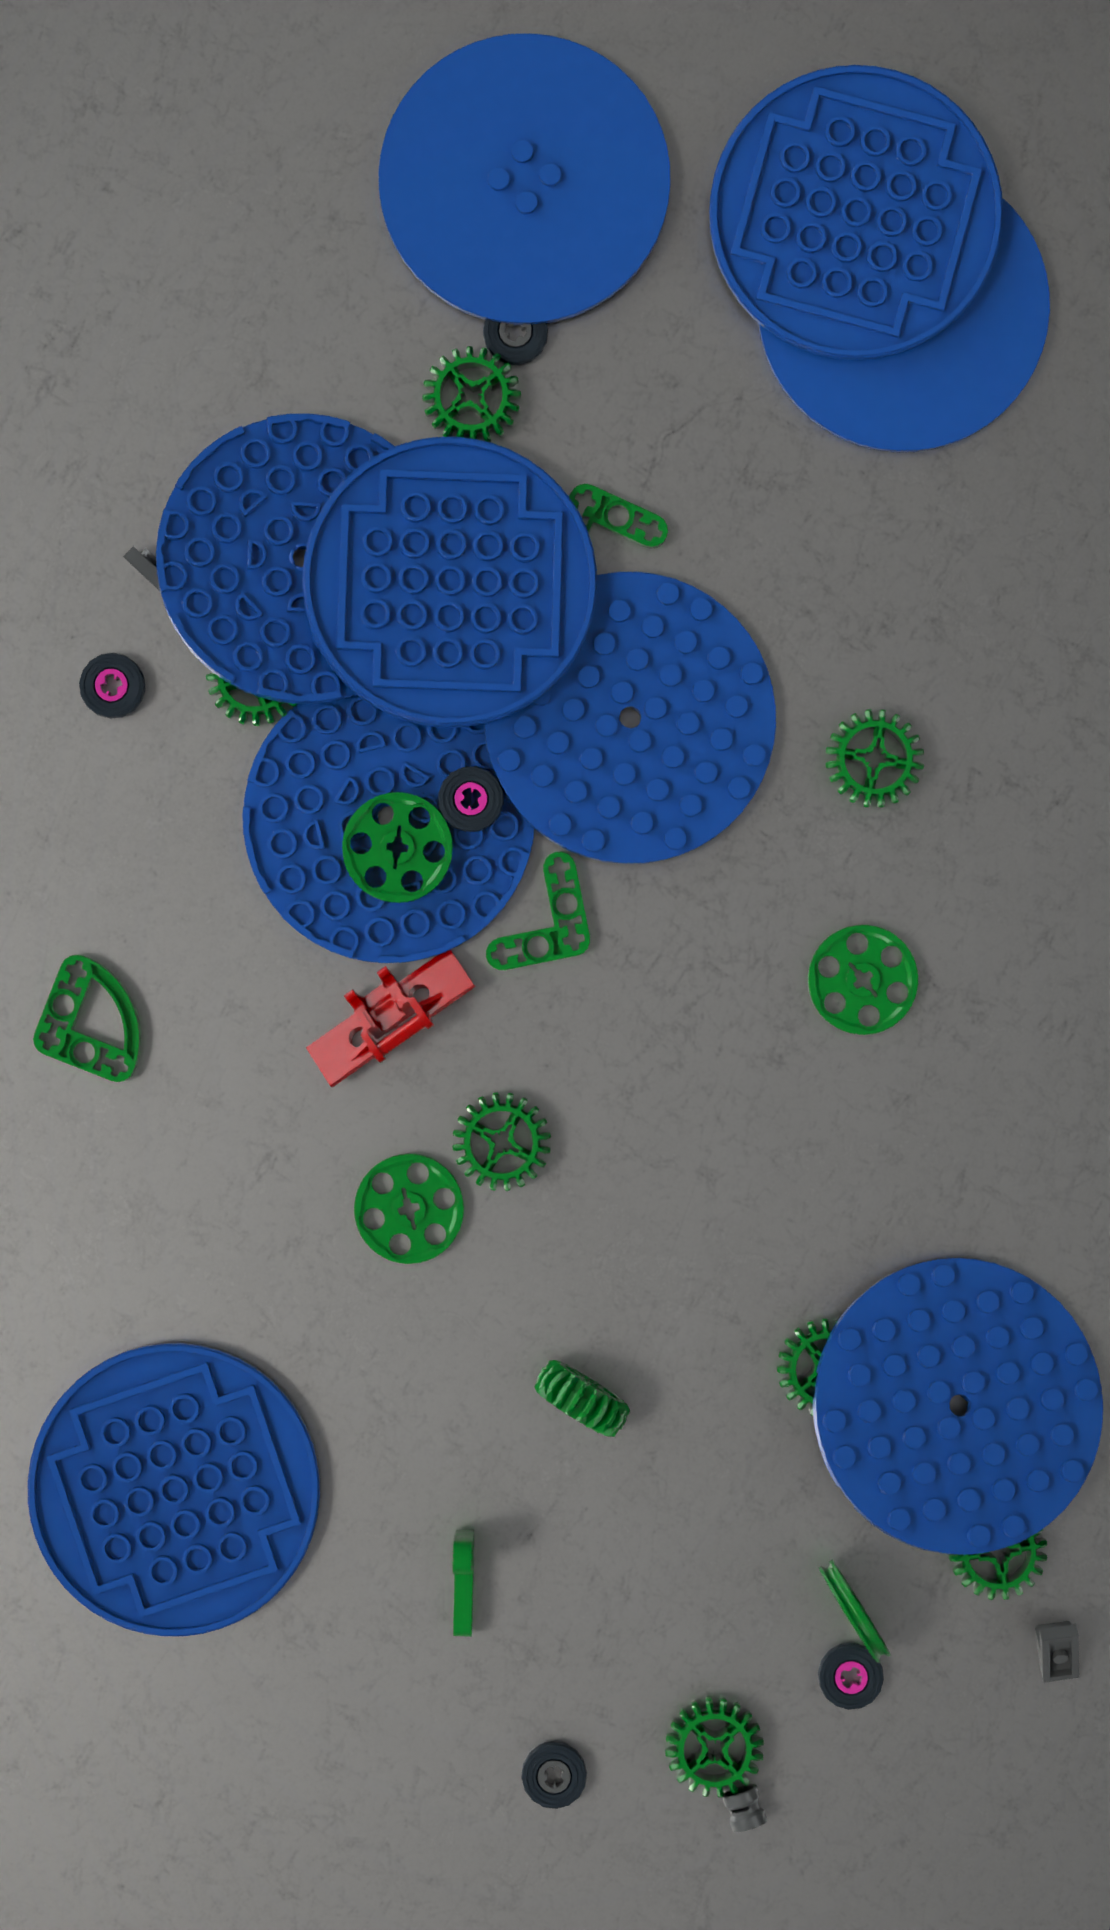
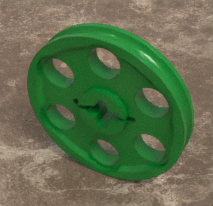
(381, 835)
(882, 977)
(398, 1223)
(854, 1611)

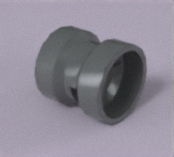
(744, 1808)

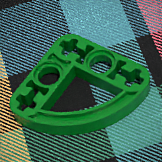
(70, 1038)

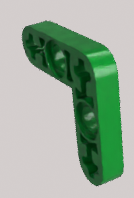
(605, 502)
(555, 934)
(463, 1582)

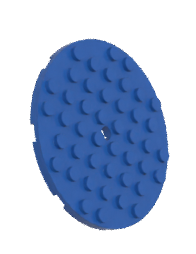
(232, 546)
(687, 762)
(309, 784)
(889, 1420)

